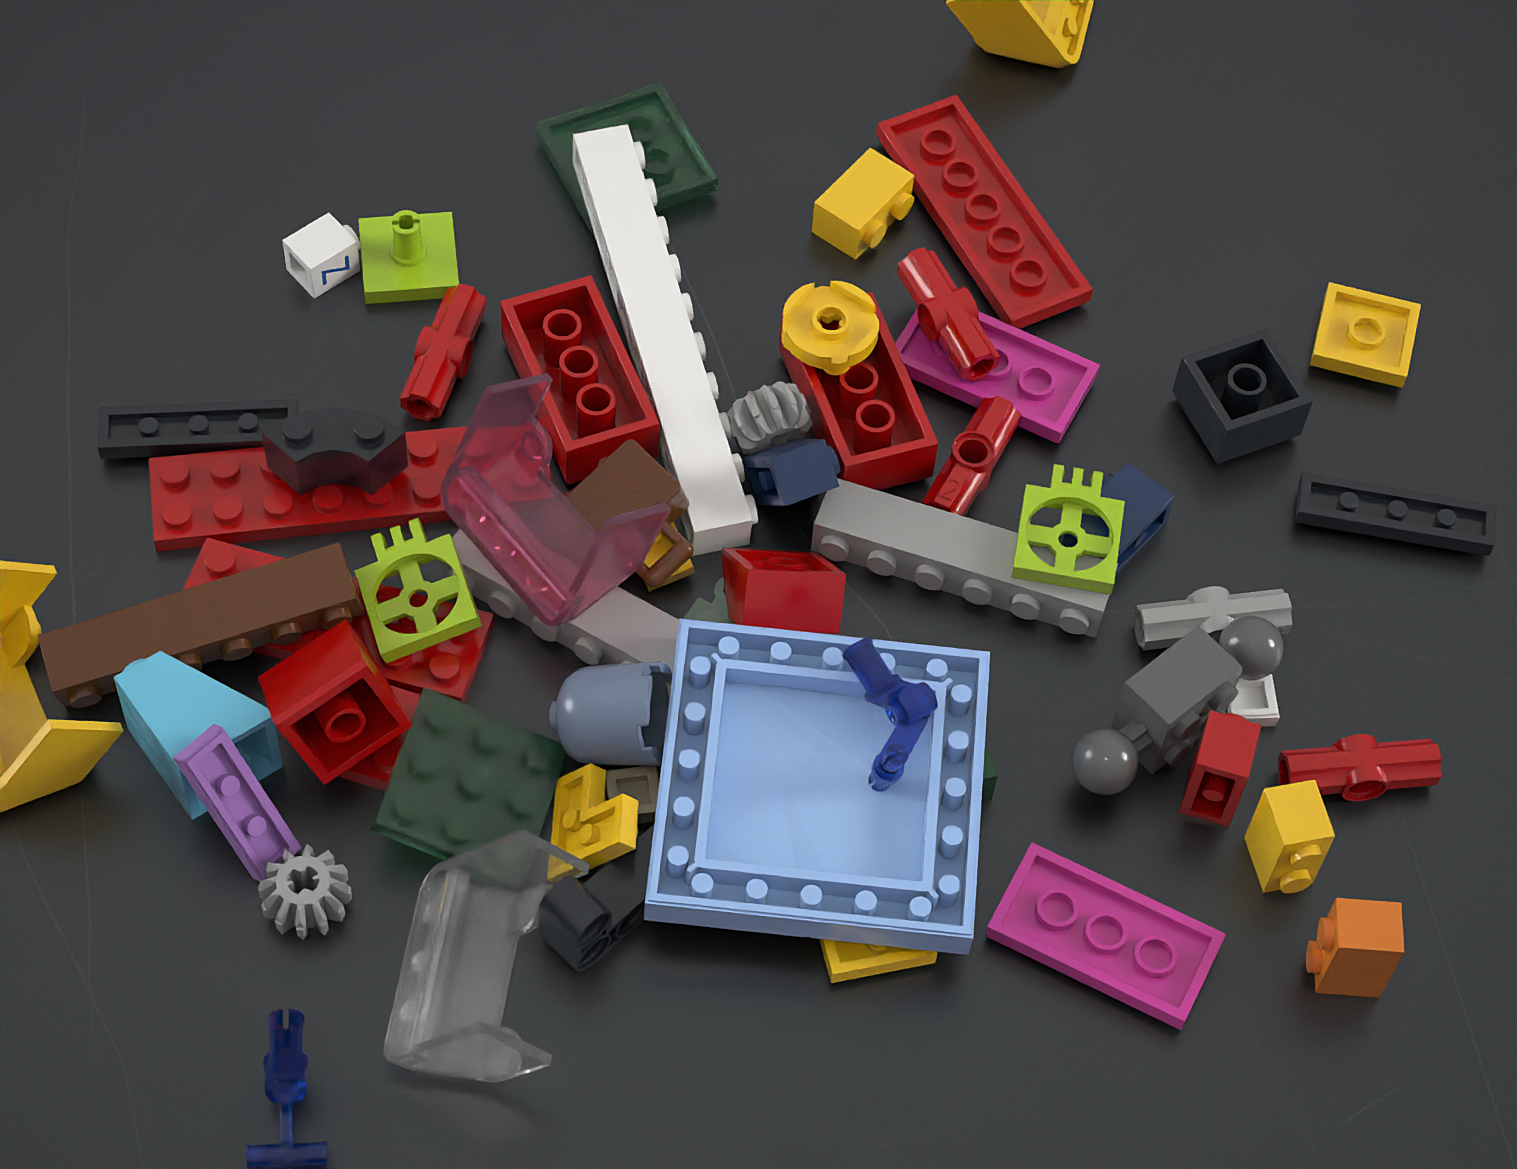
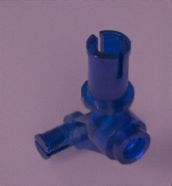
(905, 705)
(286, 1084)

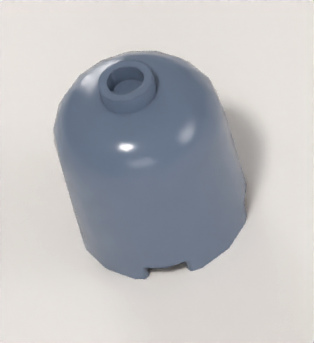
(614, 714)

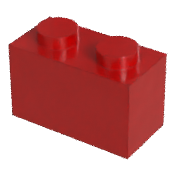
(1220, 768)

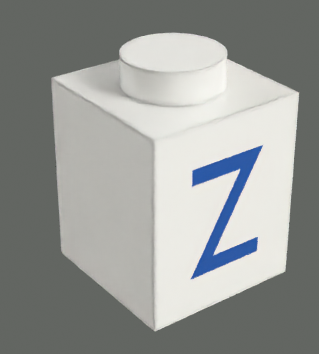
(322, 254)

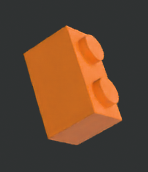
(1356, 947)

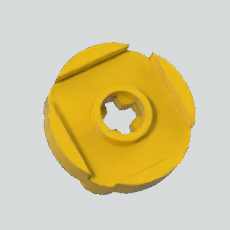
(830, 349)

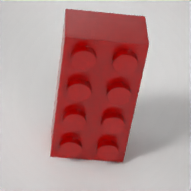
(594, 387)
(869, 414)

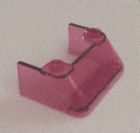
(525, 522)

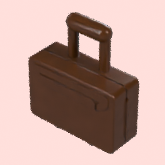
(628, 483)

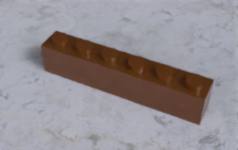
(203, 623)

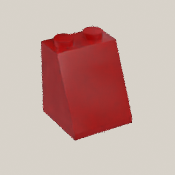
(333, 702)

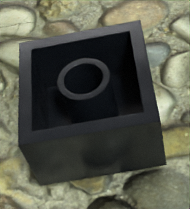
(1242, 396)

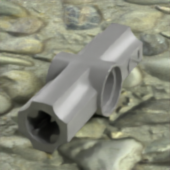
(1210, 608)

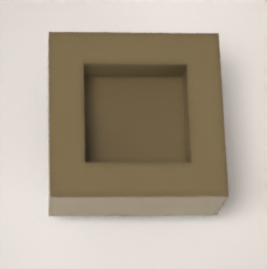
(638, 783)

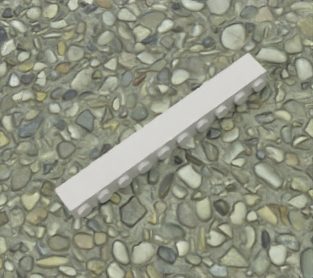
(662, 339)

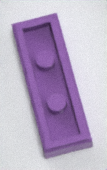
(236, 801)

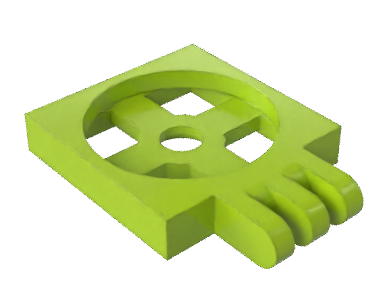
(1074, 501)
(405, 559)

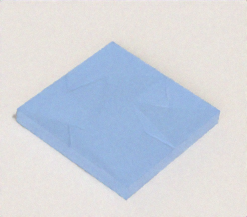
(772, 802)

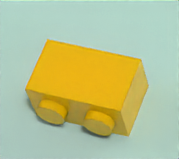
(863, 204)
(1289, 836)

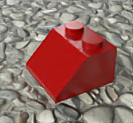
(783, 590)

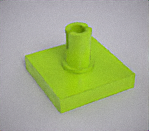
(408, 256)

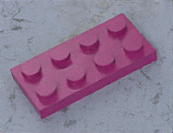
(1032, 373)
(1105, 935)

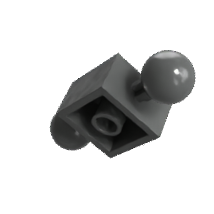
(1171, 699)

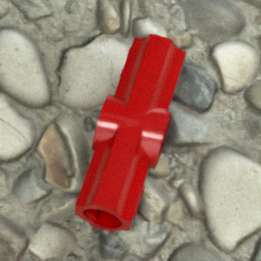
(948, 314)
(443, 352)
(979, 443)
(1363, 767)

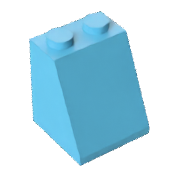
(174, 704)

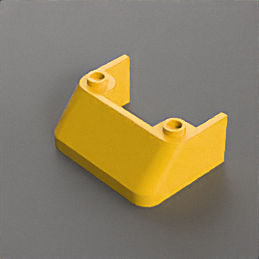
(1027, 30)
(36, 752)

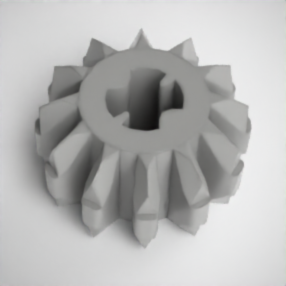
(769, 417)
(308, 907)

